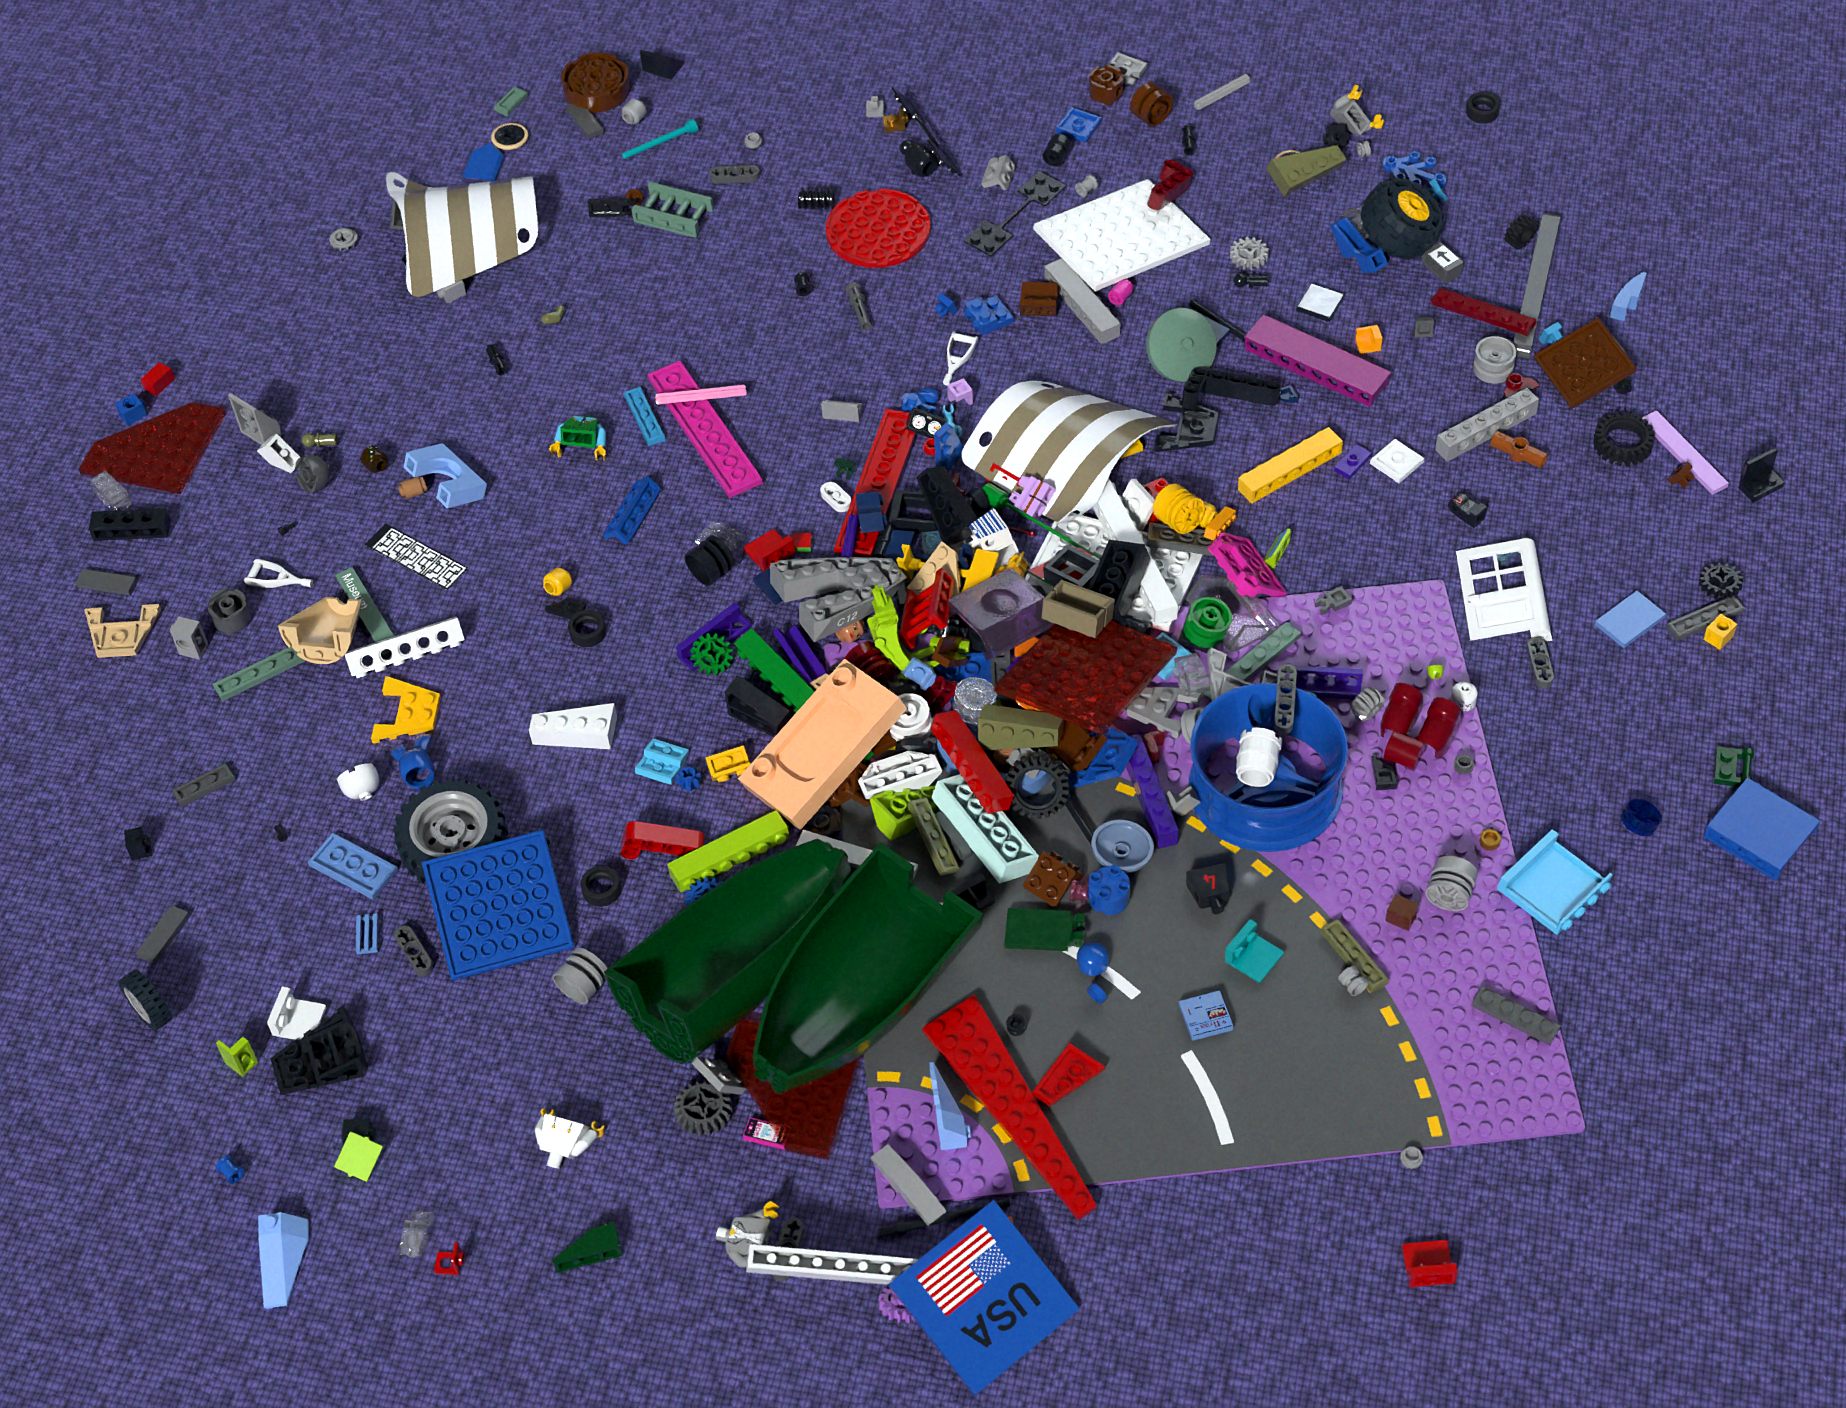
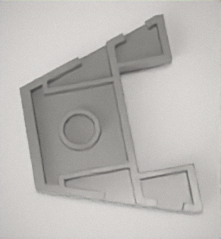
(1222, 682)
(1156, 704)

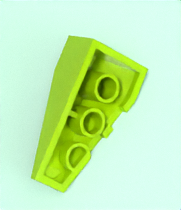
(892, 812)

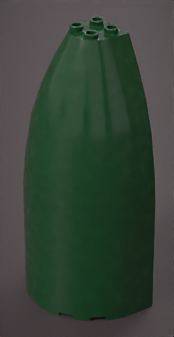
(724, 950)
(857, 971)

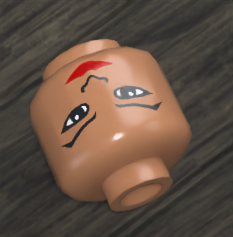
(851, 632)

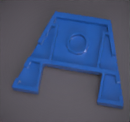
(1108, 762)

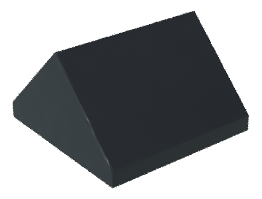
(659, 64)

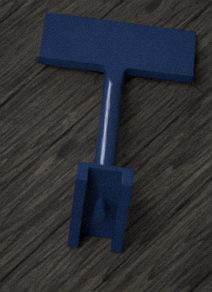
(901, 537)

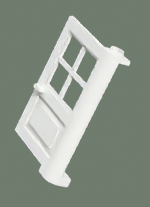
(1506, 609)

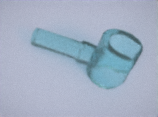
(1503, 558)

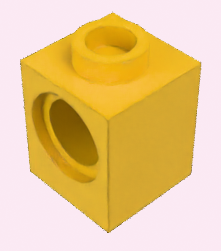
(1720, 631)

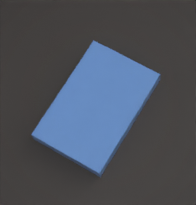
(1630, 619)

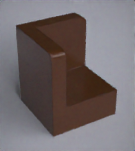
(1402, 912)

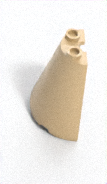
(322, 630)

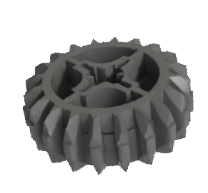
(686, 1111)

